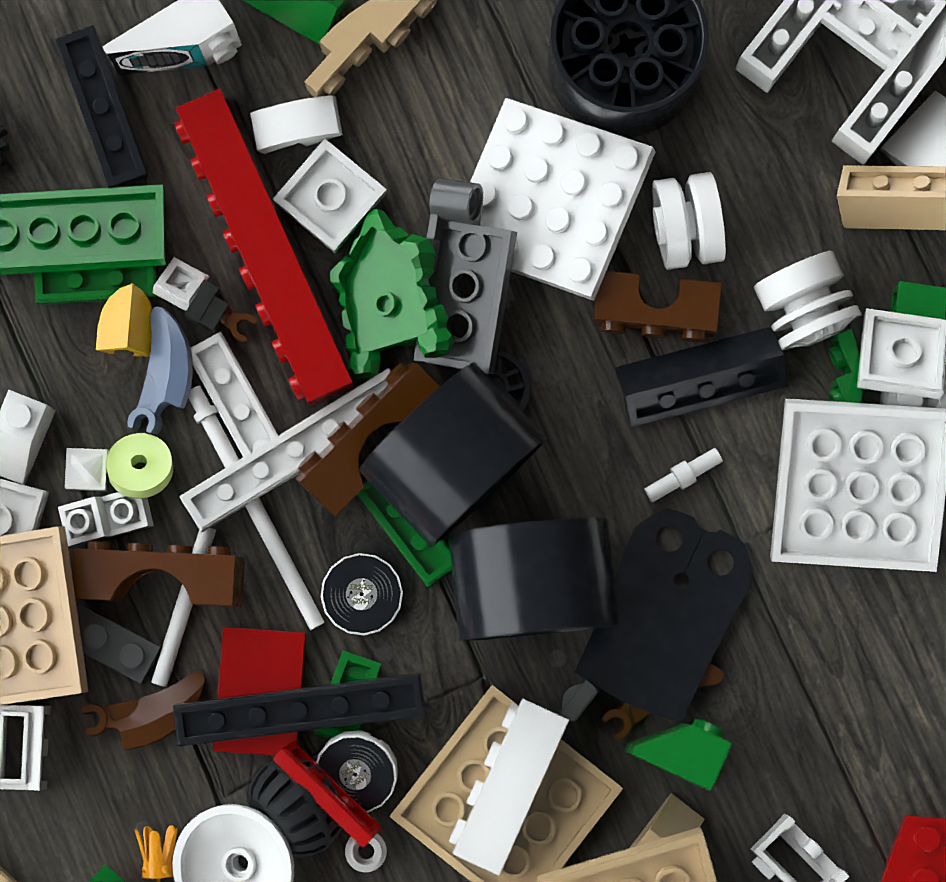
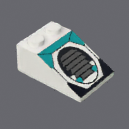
(176, 38)

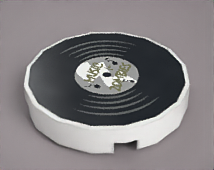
(361, 594)
(361, 767)

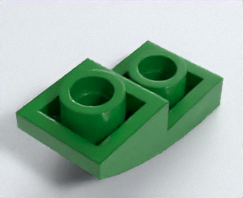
(845, 356)

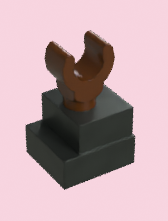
(211, 312)

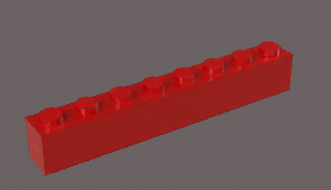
(264, 248)

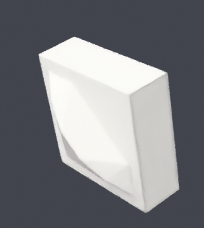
(179, 283)
(86, 469)

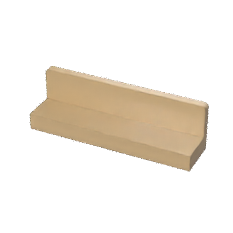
(893, 197)

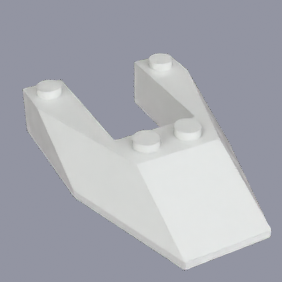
(896, 35)

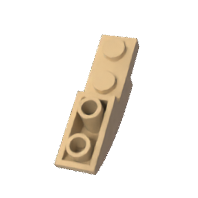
(350, 40)

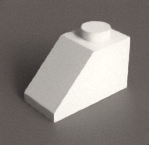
(21, 434)

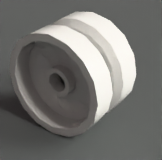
(694, 220)

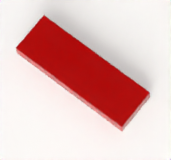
(343, 810)

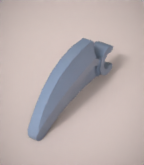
(168, 372)

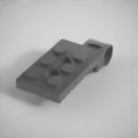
(471, 250)

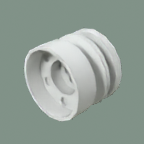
(807, 300)

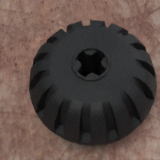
(293, 809)

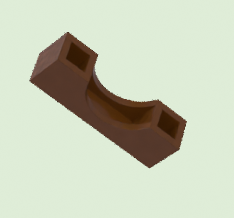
(334, 473)
(110, 573)

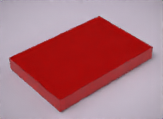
(259, 663)

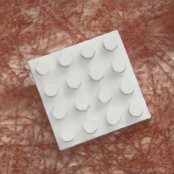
(561, 192)
(860, 485)

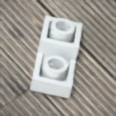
(296, 122)
(104, 517)

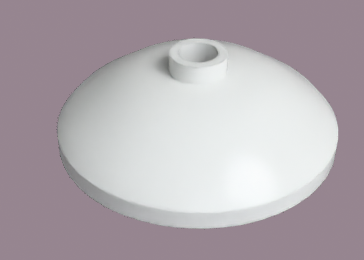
(216, 838)

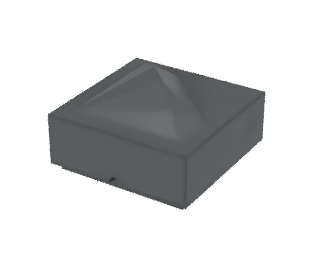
(577, 699)

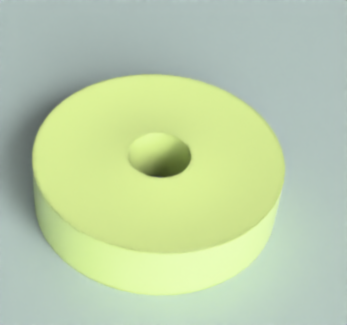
(139, 449)

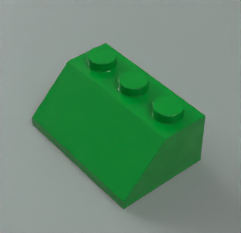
(685, 750)

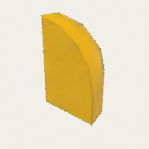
(125, 322)

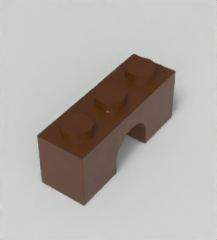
(692, 314)

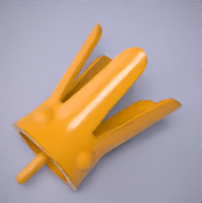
(157, 863)

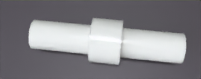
(683, 475)

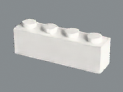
(509, 787)

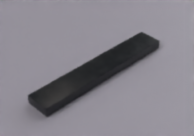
(299, 709)

